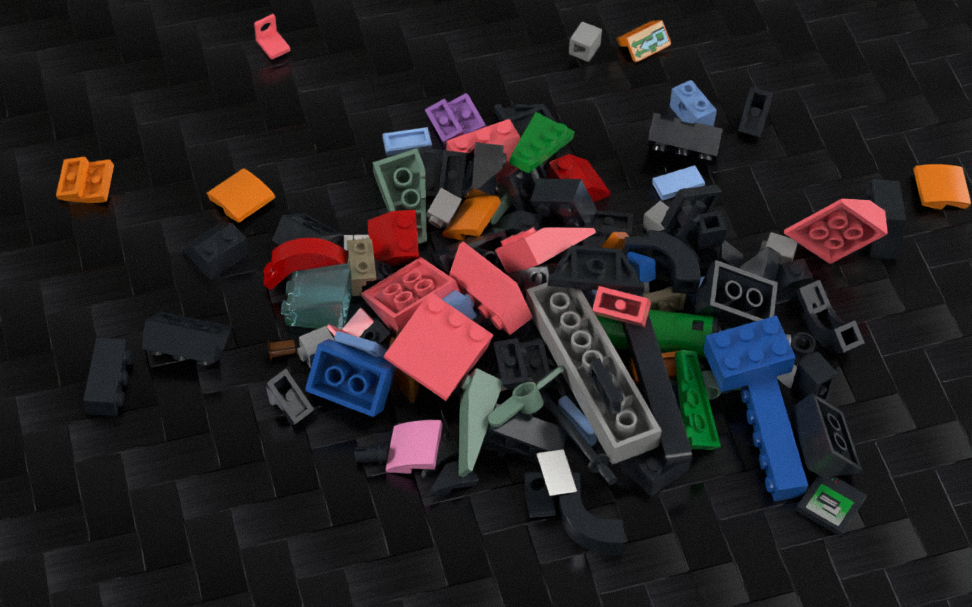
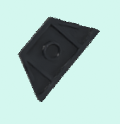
(522, 115)
(595, 267)

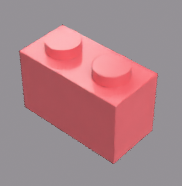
(621, 306)

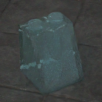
(318, 297)

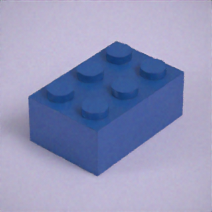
(749, 353)
(350, 377)

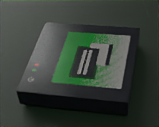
(831, 503)

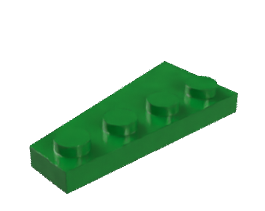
(539, 142)
(694, 402)

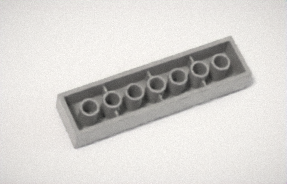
(575, 340)

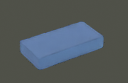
(361, 344)

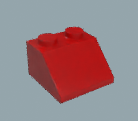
(577, 168)
(394, 237)

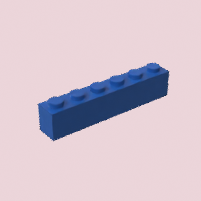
(775, 439)

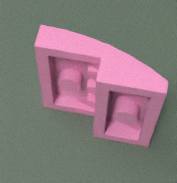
(414, 446)

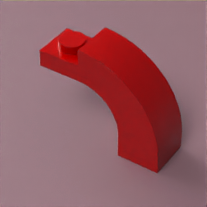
(302, 255)

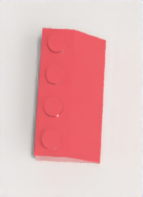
(490, 289)

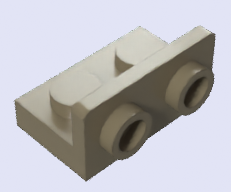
(361, 264)
(666, 300)

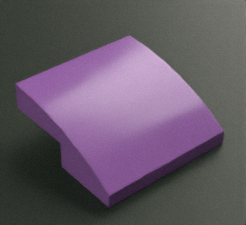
(455, 117)

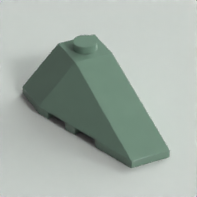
(403, 186)
(476, 403)

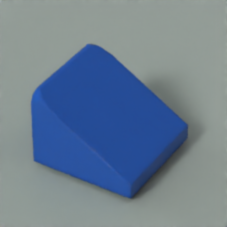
(643, 266)

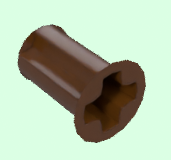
(281, 348)

